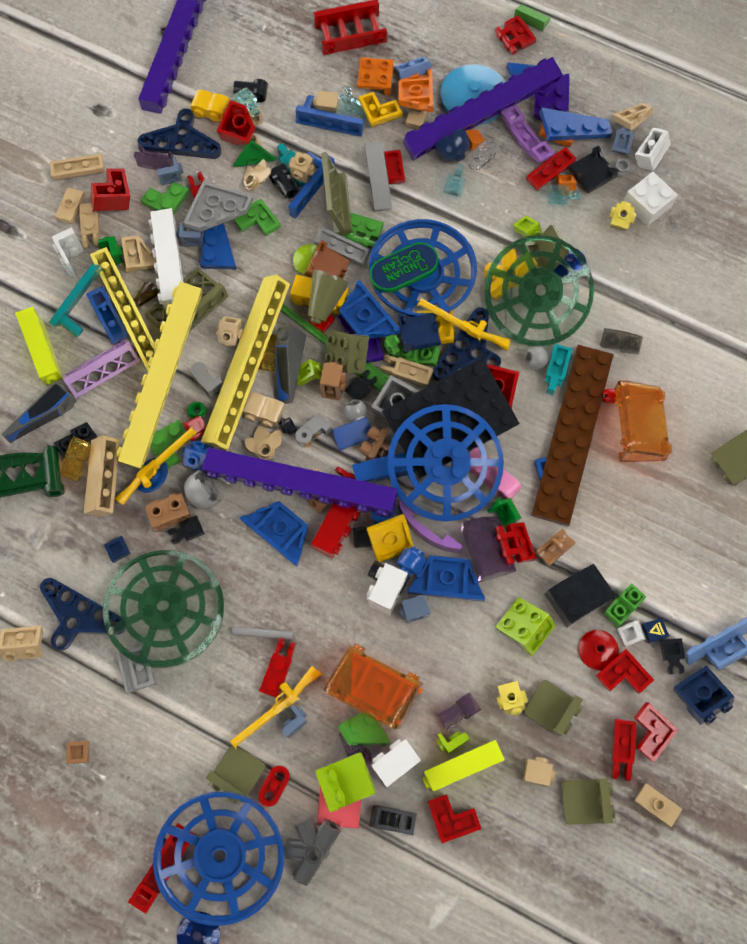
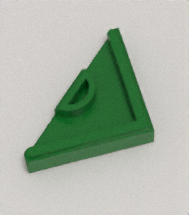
(253, 154)

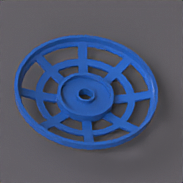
(433, 281)
(433, 463)
(218, 870)

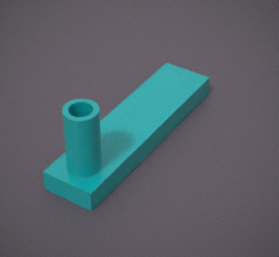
(61, 315)

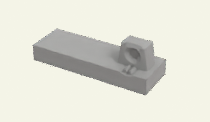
(345, 247)

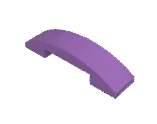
(525, 136)
(447, 544)

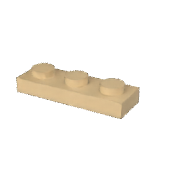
(77, 166)

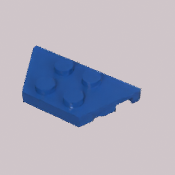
(366, 315)
(279, 529)
(447, 579)

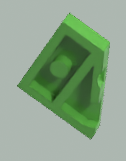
(363, 730)

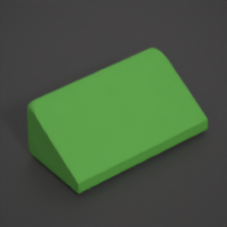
(532, 17)

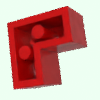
(112, 194)

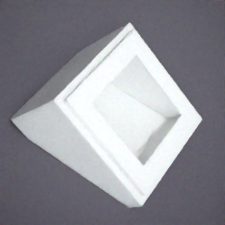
(632, 633)

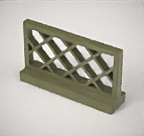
(337, 197)
(208, 301)

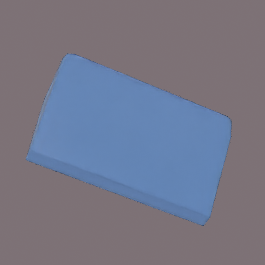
(413, 67)

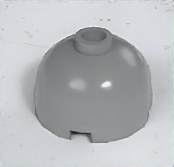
(201, 491)

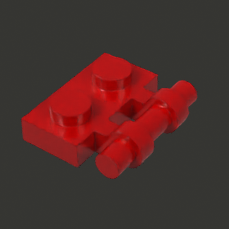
(519, 32)
(520, 543)

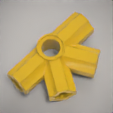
(506, 261)

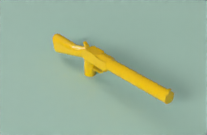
(476, 332)
(147, 472)
(289, 699)

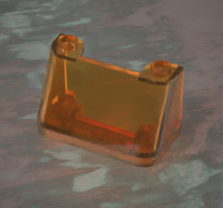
(642, 422)
(373, 687)

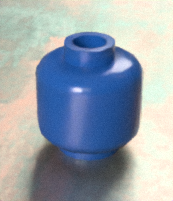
(411, 560)

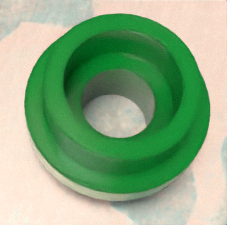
(196, 405)

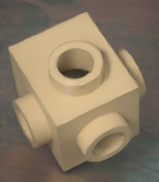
(302, 167)
(229, 331)

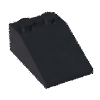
(579, 595)

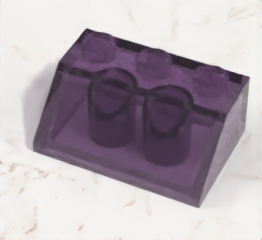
(484, 548)

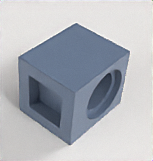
(414, 609)

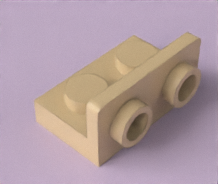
(21, 643)

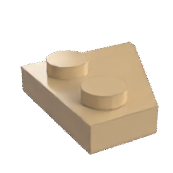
(633, 116)
(136, 254)

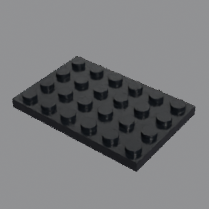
(469, 388)

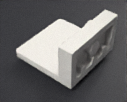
(67, 246)

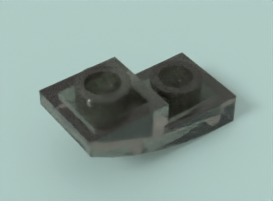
(621, 340)

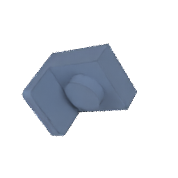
(622, 141)
(170, 174)
(190, 237)
(293, 725)

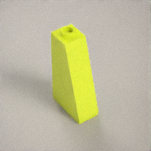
(39, 345)
(463, 766)

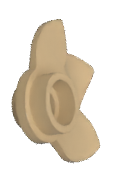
(256, 175)
(264, 441)

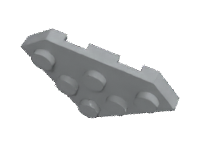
(216, 206)

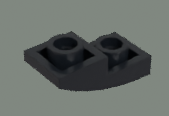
(82, 432)

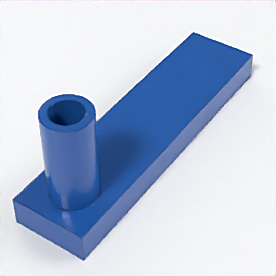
(326, 120)
(309, 189)

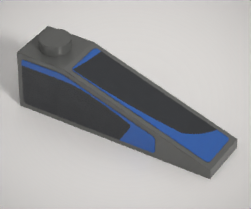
(288, 358)
(47, 407)

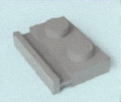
(135, 675)

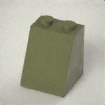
(732, 459)

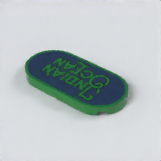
(404, 267)

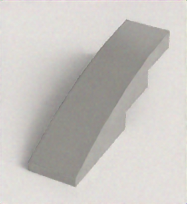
(378, 176)

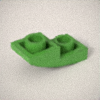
(424, 356)
(624, 605)

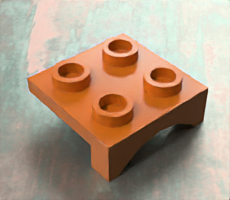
(376, 74)

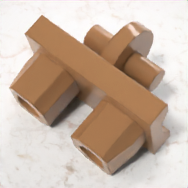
(378, 436)
(555, 547)

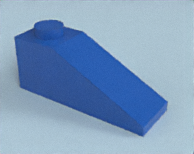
(107, 314)

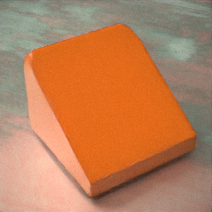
(475, 138)
(567, 180)

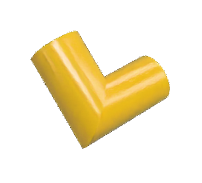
(376, 113)

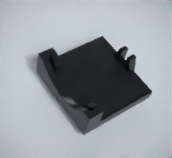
(593, 170)

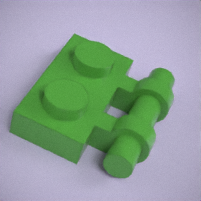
(365, 227)

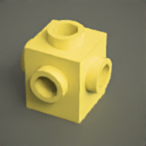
(622, 222)
(508, 692)

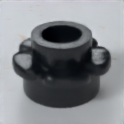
(287, 425)

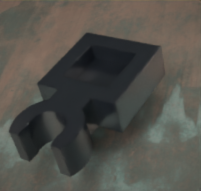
(359, 388)
(190, 529)
(673, 652)

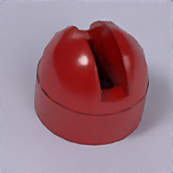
(610, 395)

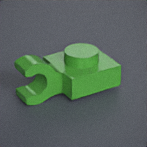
(391, 345)

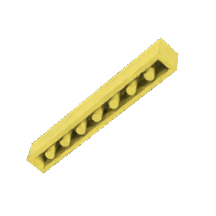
(125, 305)

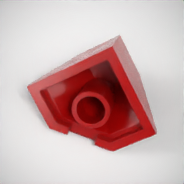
(236, 124)

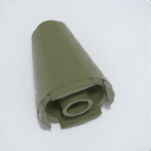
(324, 295)

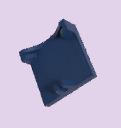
(419, 332)

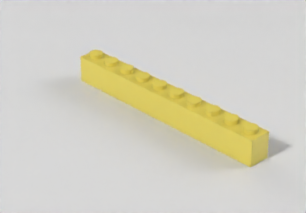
(245, 363)
(160, 375)

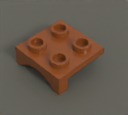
(327, 261)

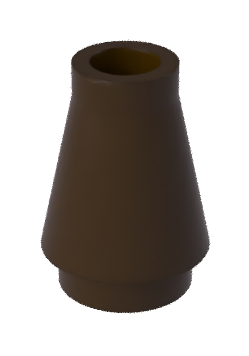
(146, 293)

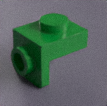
(112, 245)
(505, 510)

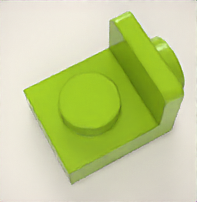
(527, 227)
(309, 371)
(455, 741)

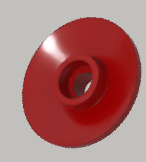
(588, 649)

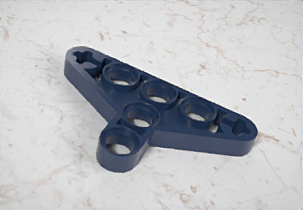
(172, 137)
(464, 355)
(66, 610)

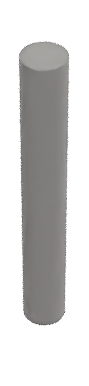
(262, 633)

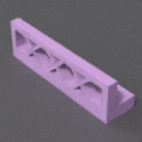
(95, 363)

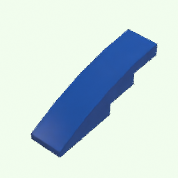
(377, 469)

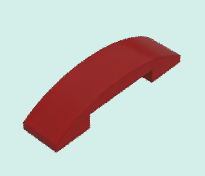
(148, 890)

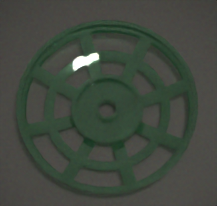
(527, 290)
(164, 619)

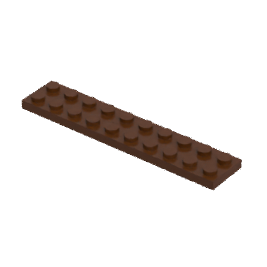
(572, 436)

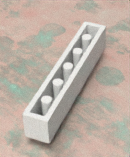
(166, 253)

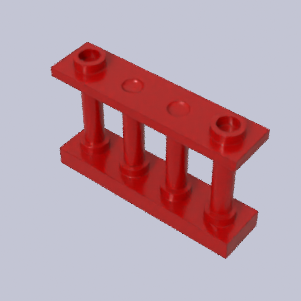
(346, 14)

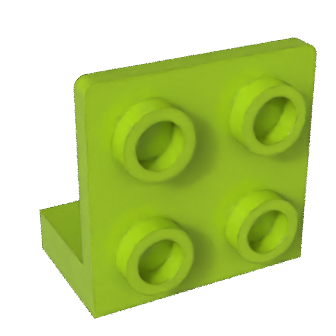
(526, 625)
(345, 782)

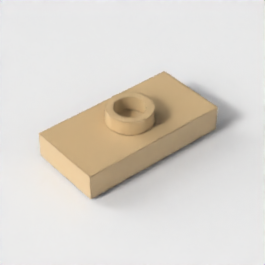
(416, 118)
(69, 205)
(658, 805)

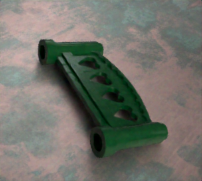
(46, 477)

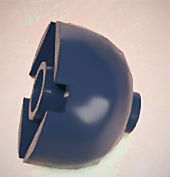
(453, 146)

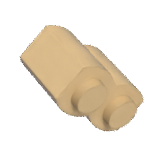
(263, 409)

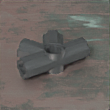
(303, 849)

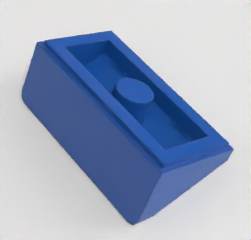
(351, 433)

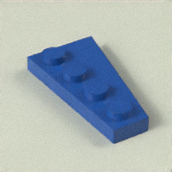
(572, 126)

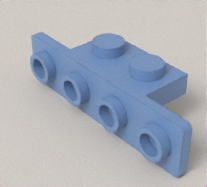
(722, 648)

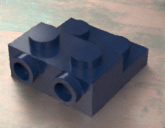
(704, 696)

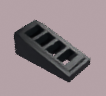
(375, 818)

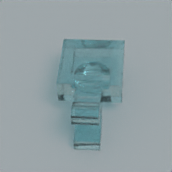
(247, 98)
(351, 103)
(455, 182)
(559, 194)

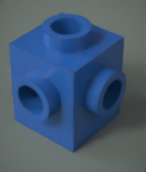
(195, 454)

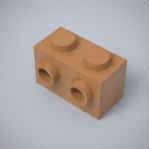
(332, 381)
(167, 512)

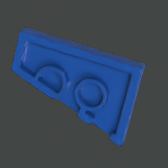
(216, 249)

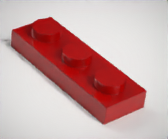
(551, 168)

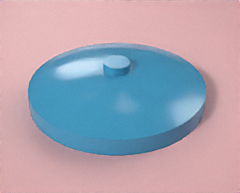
(467, 83)

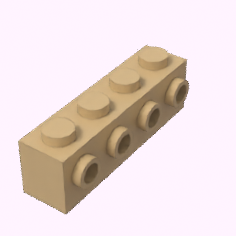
(101, 476)

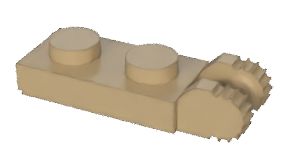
(89, 224)
(407, 370)

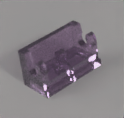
(153, 160)

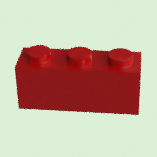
(334, 529)

